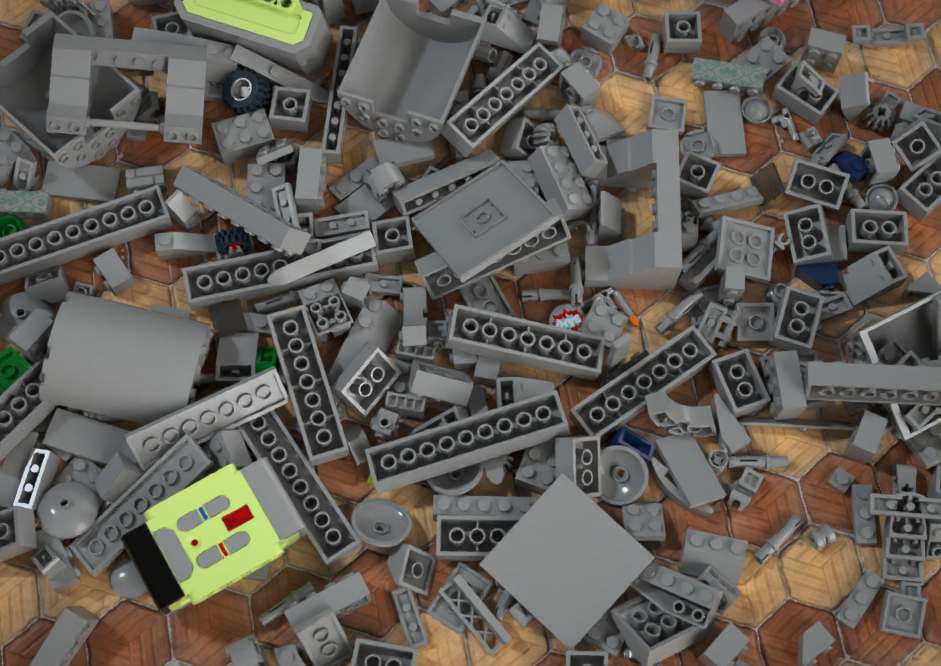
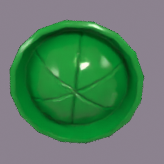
(11, 224)

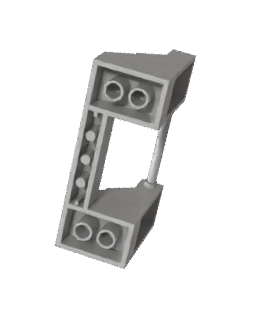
(74, 82)
(654, 258)

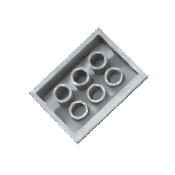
(652, 632)

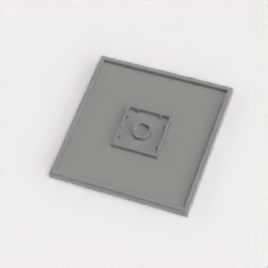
(484, 220)
(566, 561)

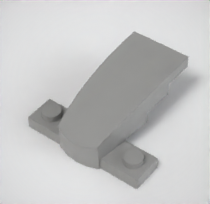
(894, 353)
(904, 532)

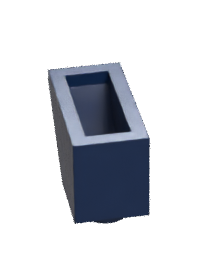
(851, 164)
(818, 275)
(627, 437)

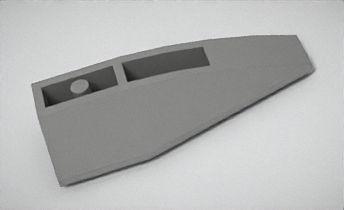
(678, 594)

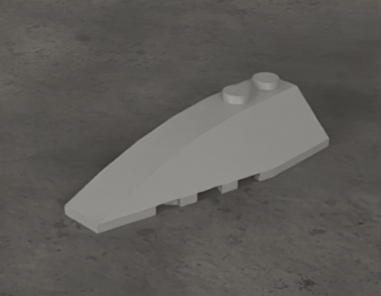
(218, 63)
(374, 326)

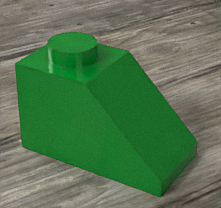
(266, 358)

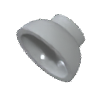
(774, 293)

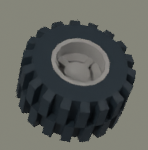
(246, 91)

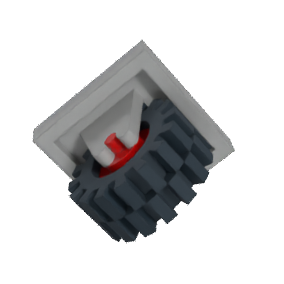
(233, 243)

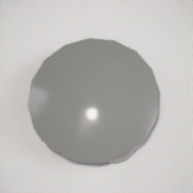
(127, 580)

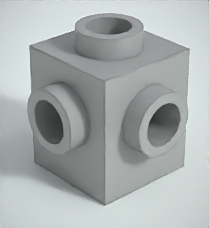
(385, 425)

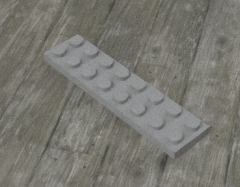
(209, 416)
(167, 477)

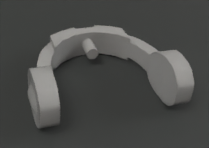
(590, 235)

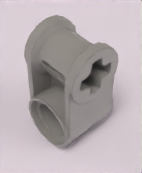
(904, 478)

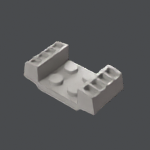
(399, 397)

